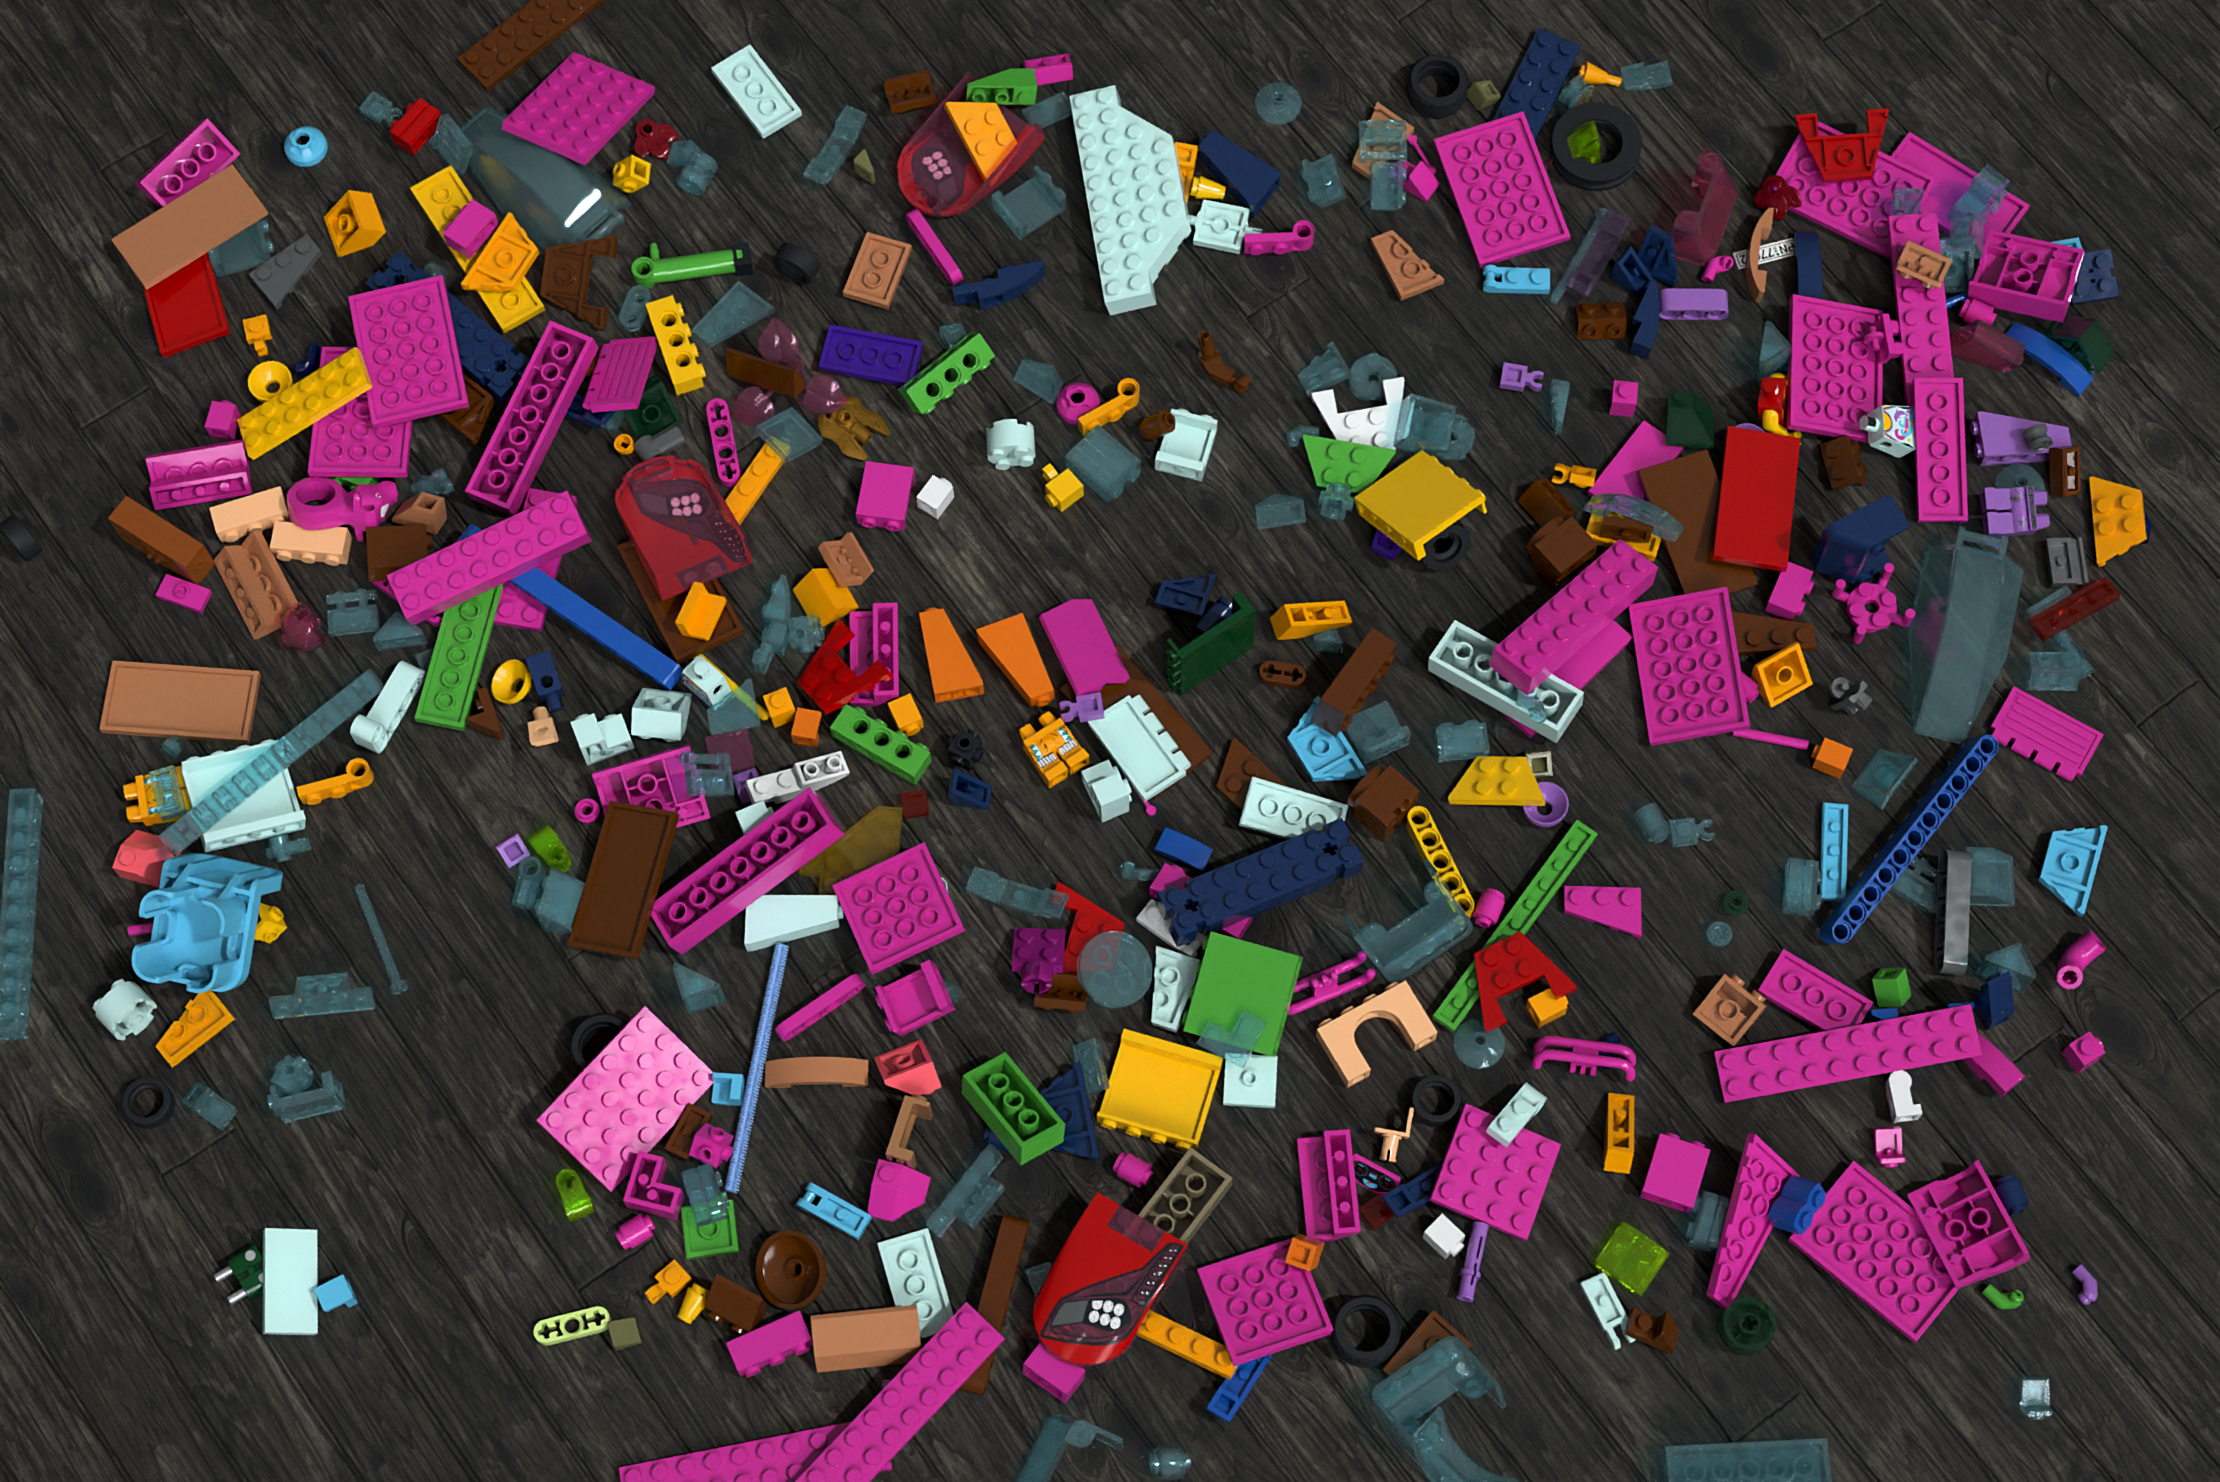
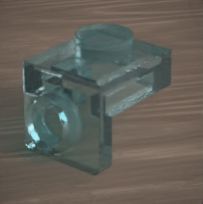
(2035, 1397)

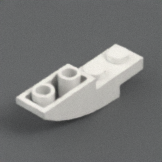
(791, 782)

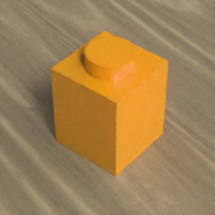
(779, 707)
(905, 715)
(1545, 1007)

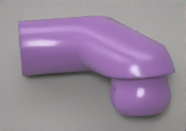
(2088, 1283)

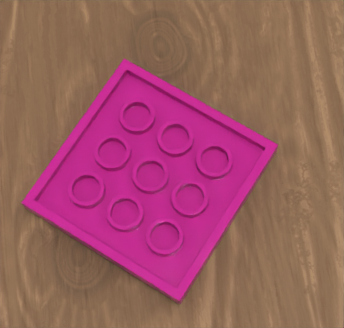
(898, 908)
(1494, 1181)
(1263, 1303)

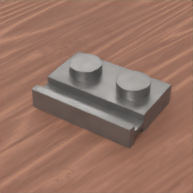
(2066, 562)

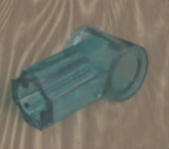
(528, 885)

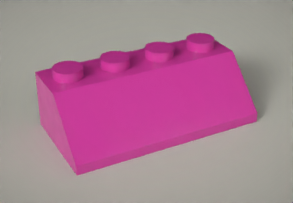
(187, 164)

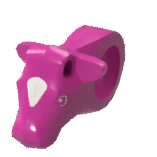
(359, 508)

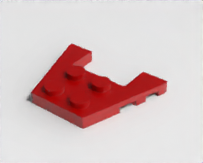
(1844, 156)
(831, 680)
(1088, 923)
(1509, 967)

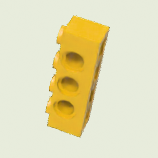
(683, 378)

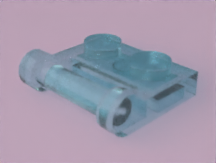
(1382, 134)
(457, 144)
(708, 781)

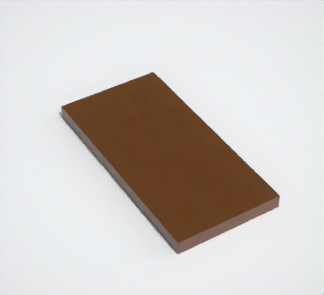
(1690, 493)
(667, 611)
(1183, 735)
(623, 880)

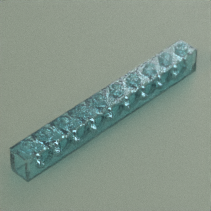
(19, 910)

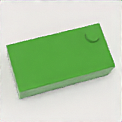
(1013, 1108)

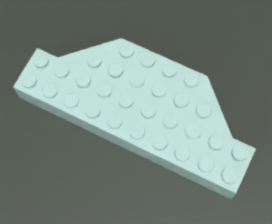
(1131, 196)

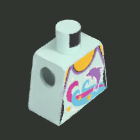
(1890, 429)
(704, 679)

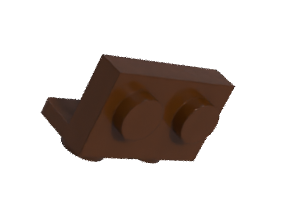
(909, 91)
(1600, 321)
(1843, 462)
(1063, 994)

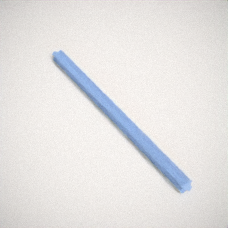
(756, 1066)

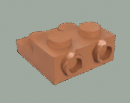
(1730, 1008)

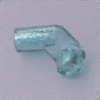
(1297, 433)
(1535, 707)
(1140, 874)

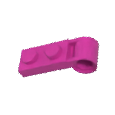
(1280, 242)

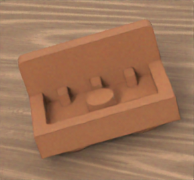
(1923, 265)
(846, 560)

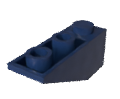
(1994, 1000)

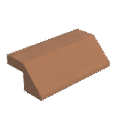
(256, 584)
(865, 1338)

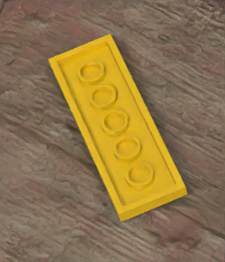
(304, 403)

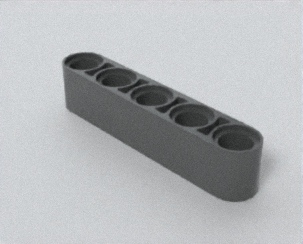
(1952, 912)

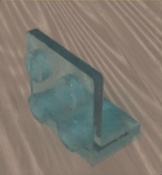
(1377, 732)

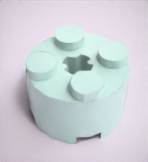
(1010, 444)
(125, 1009)

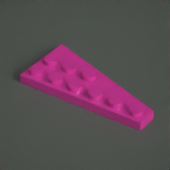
(1747, 1223)

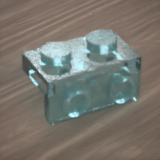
(1323, 181)
(1387, 186)
(2053, 671)

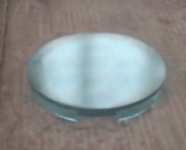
(1114, 969)

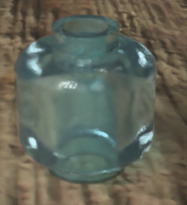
(1169, 1462)

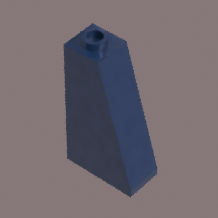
(1241, 172)

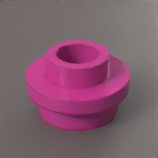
(585, 804)

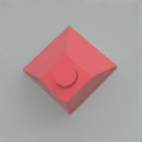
(142, 858)
(909, 1069)

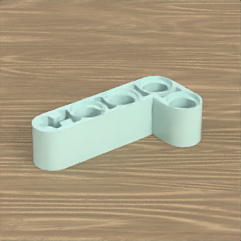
(389, 708)

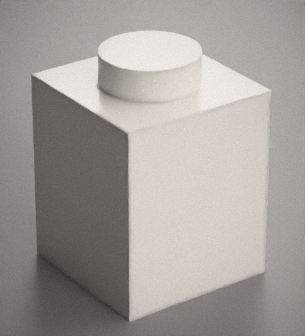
(935, 496)
(1444, 1237)

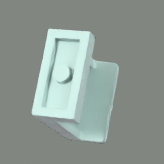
(1188, 446)

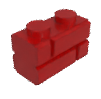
(415, 126)

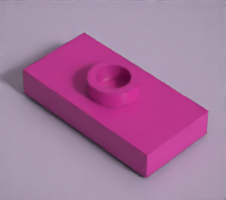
(184, 593)

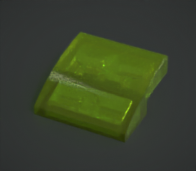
(1631, 1258)

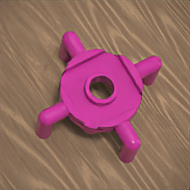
(1877, 595)

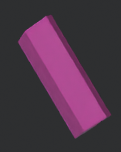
(199, 474)
(875, 640)
(1083, 646)
(1328, 1186)

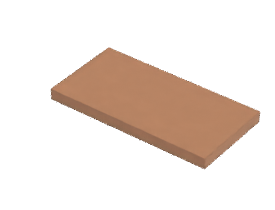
(189, 226)
(180, 702)

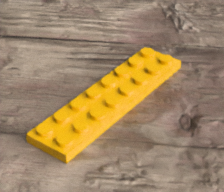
(442, 200)

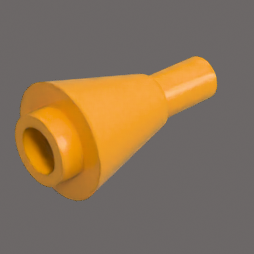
(1595, 75)

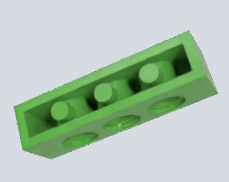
(915, 389)
(909, 768)

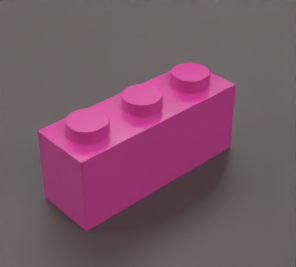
(770, 1344)

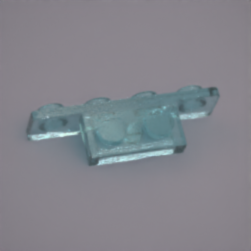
(322, 996)
(971, 1196)

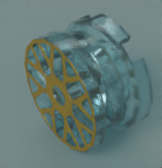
(1576, 93)

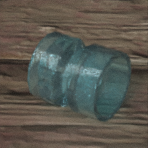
(697, 173)

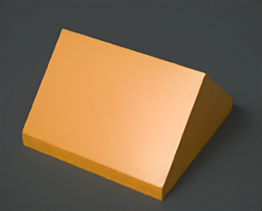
(824, 597)
(1781, 675)

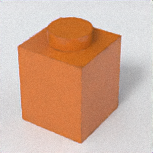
(1831, 757)

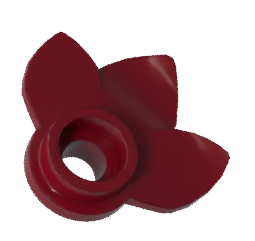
(654, 142)
(1779, 199)

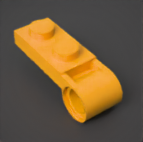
(1113, 409)
(337, 786)

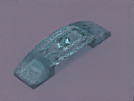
(837, 146)
(1664, 524)
(1015, 895)

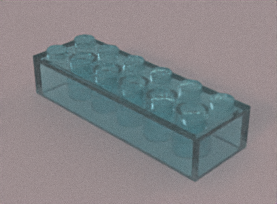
(1749, 1462)

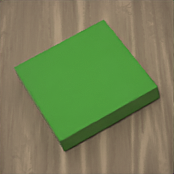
(710, 1239)

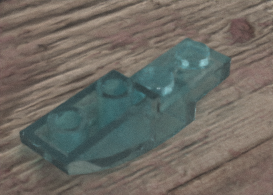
(776, 619)

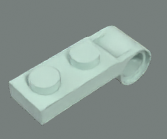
(1516, 1114)

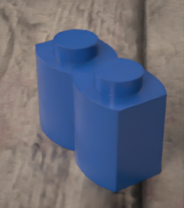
(1797, 1205)

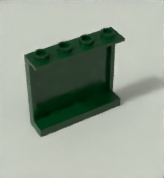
(1212, 649)

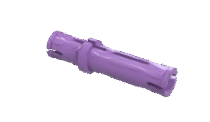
(1470, 1271)

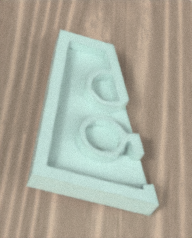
(1173, 982)

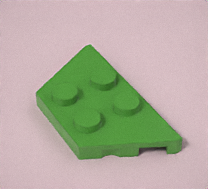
(1346, 462)

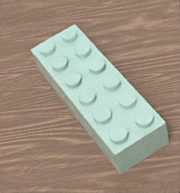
(1464, 661)

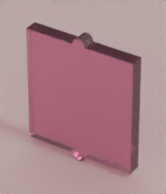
(737, 745)

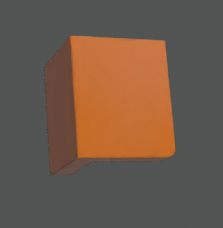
(806, 727)
(1304, 1252)

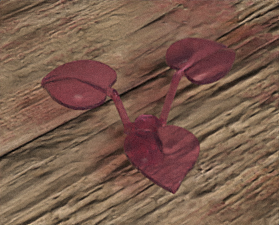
(779, 343)

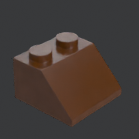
(734, 1306)

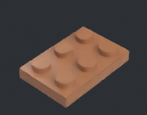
(877, 270)

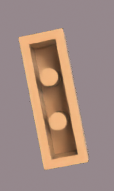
(249, 513)
(309, 546)

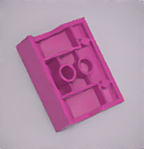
(2026, 275)
(654, 783)
(1969, 1226)

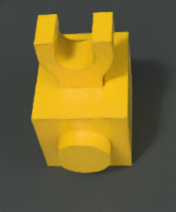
(1062, 488)

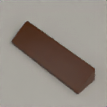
(763, 373)

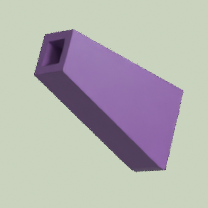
(2002, 439)

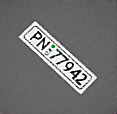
(1767, 252)

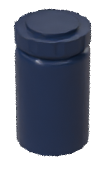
(1217, 613)

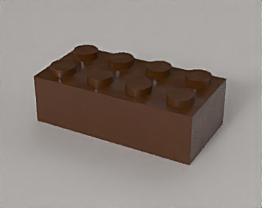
(1355, 682)

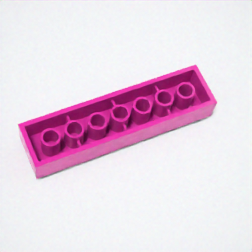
(532, 419)
(489, 558)
(1573, 617)
(745, 870)

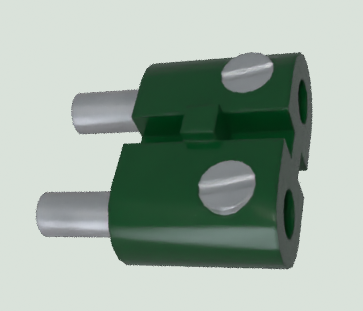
(249, 1271)

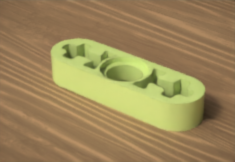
(563, 1319)

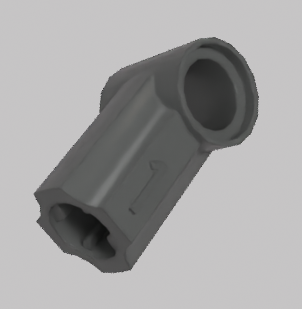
(659, 444)

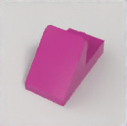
(1419, 181)

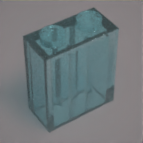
(1103, 464)

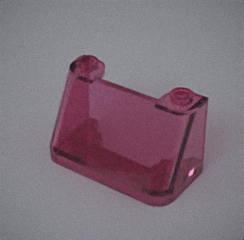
(1700, 234)

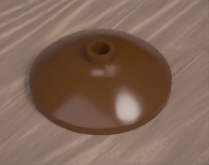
(779, 1269)

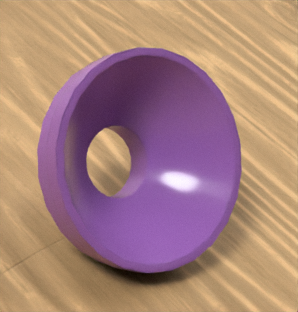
(1556, 799)

